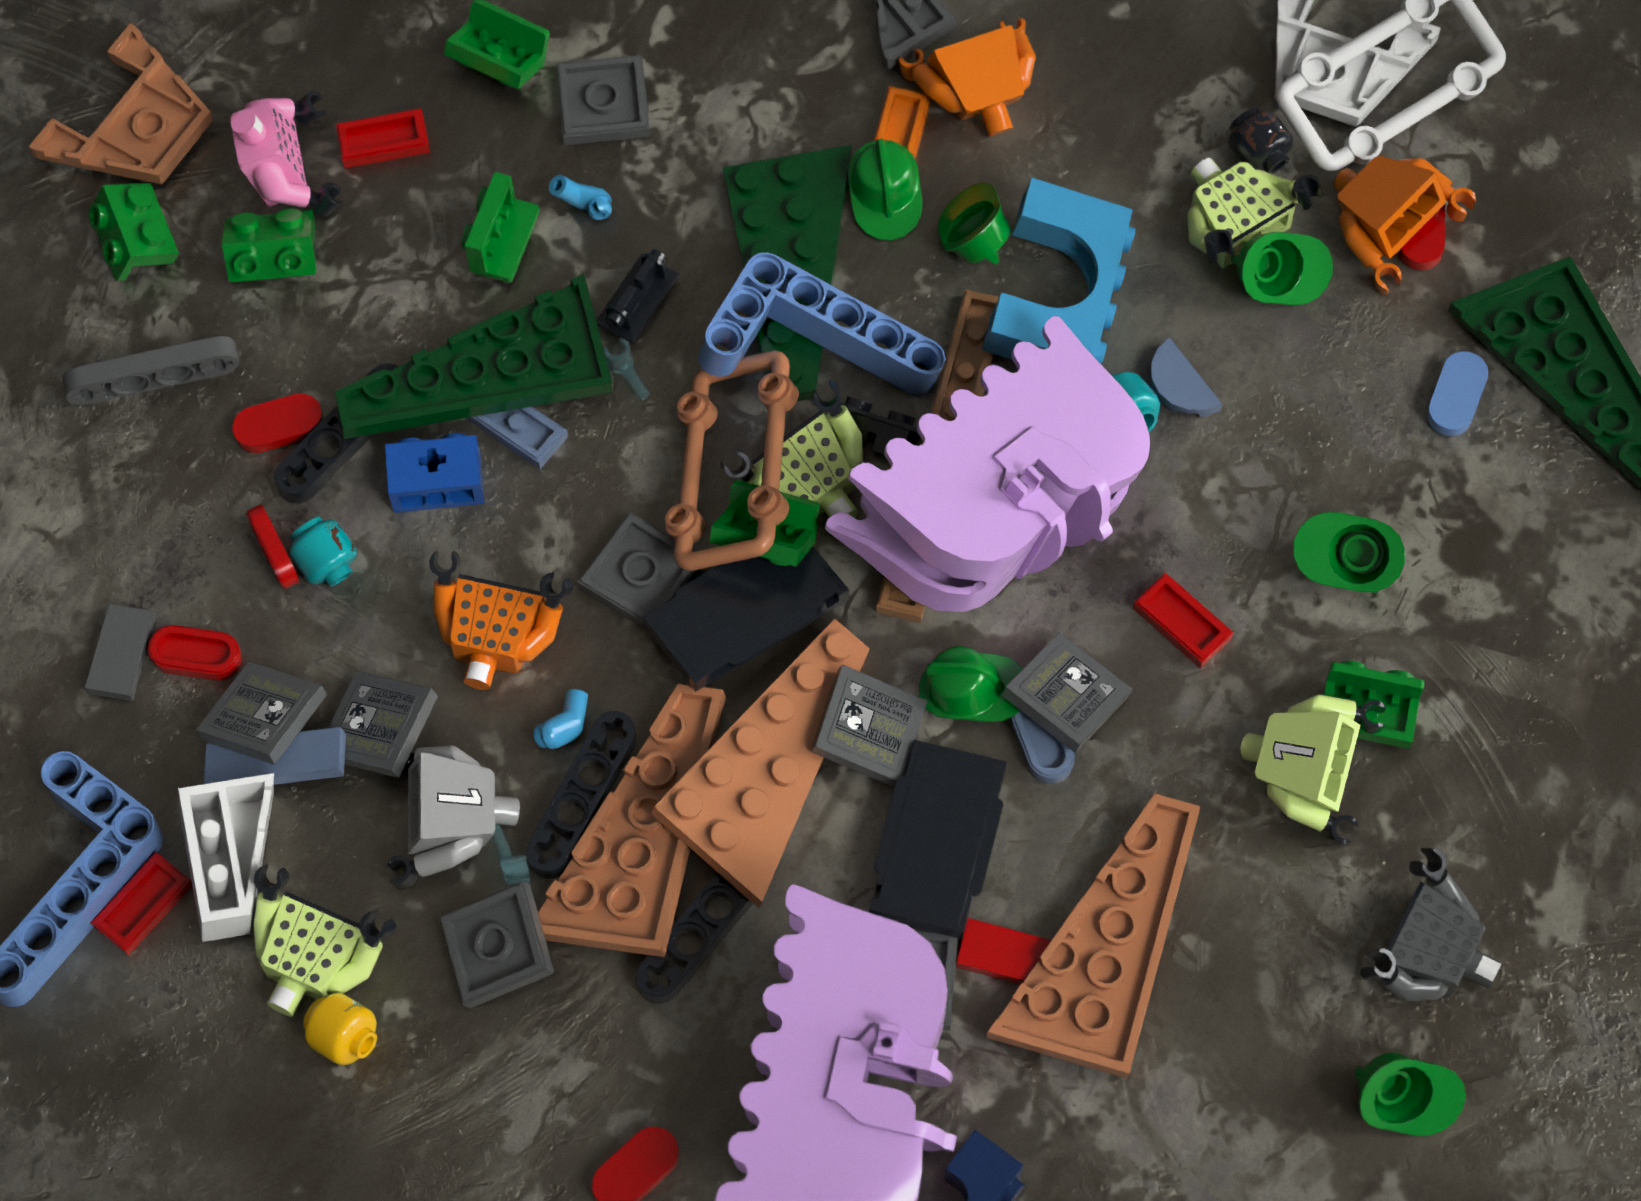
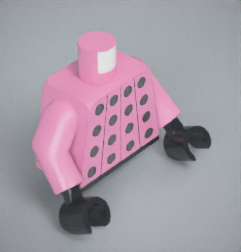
(272, 154)

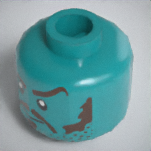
(322, 552)

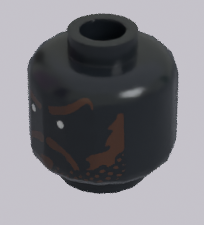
(1260, 140)

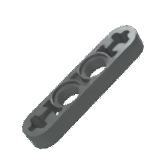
(150, 370)

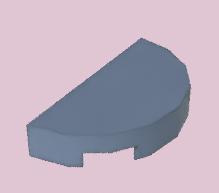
(1179, 384)

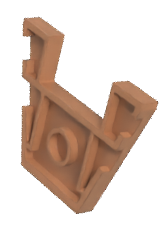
(146, 128)

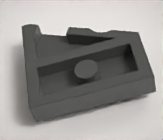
(910, 26)

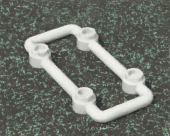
(1367, 142)

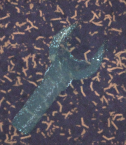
(624, 365)
(514, 867)

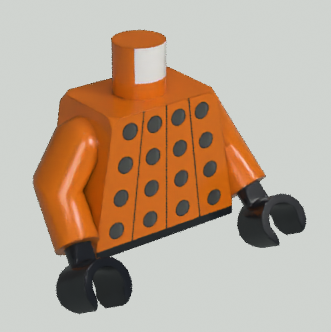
(493, 621)

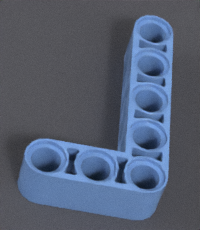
(817, 324)
(80, 878)

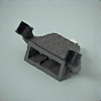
(1433, 940)

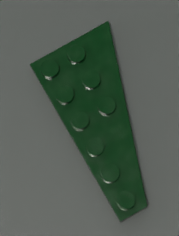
(794, 212)
(1567, 352)
(499, 365)

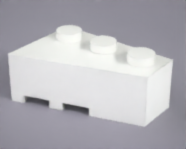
(225, 846)

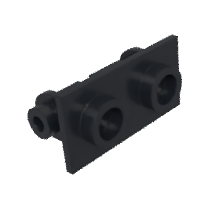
(638, 296)
(894, 426)

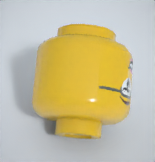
(340, 1029)

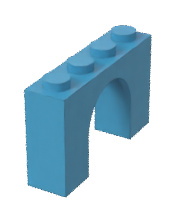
(1090, 234)

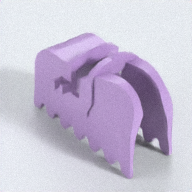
(1003, 481)
(852, 1000)

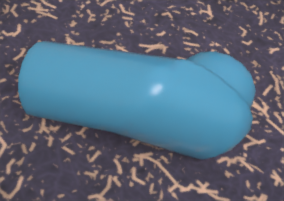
(582, 196)
(566, 725)

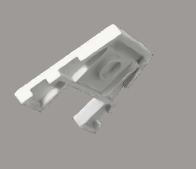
(1355, 85)

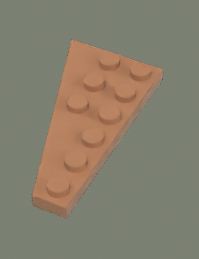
(754, 780)
(627, 863)
(1099, 980)

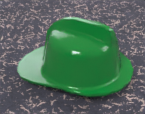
(885, 189)
(974, 224)
(1284, 268)
(1349, 552)
(969, 685)
(1409, 1095)

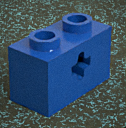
(415, 486)

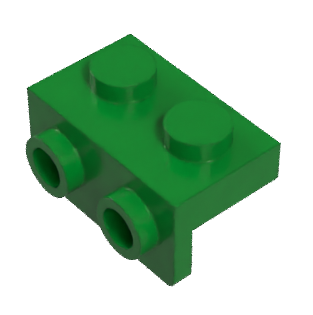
(499, 44)
(131, 228)
(499, 231)
(269, 245)
(792, 536)
(1393, 688)

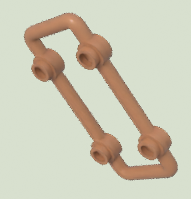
(764, 502)

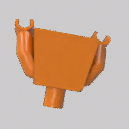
(977, 75)
(1389, 205)

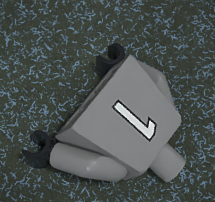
(448, 811)

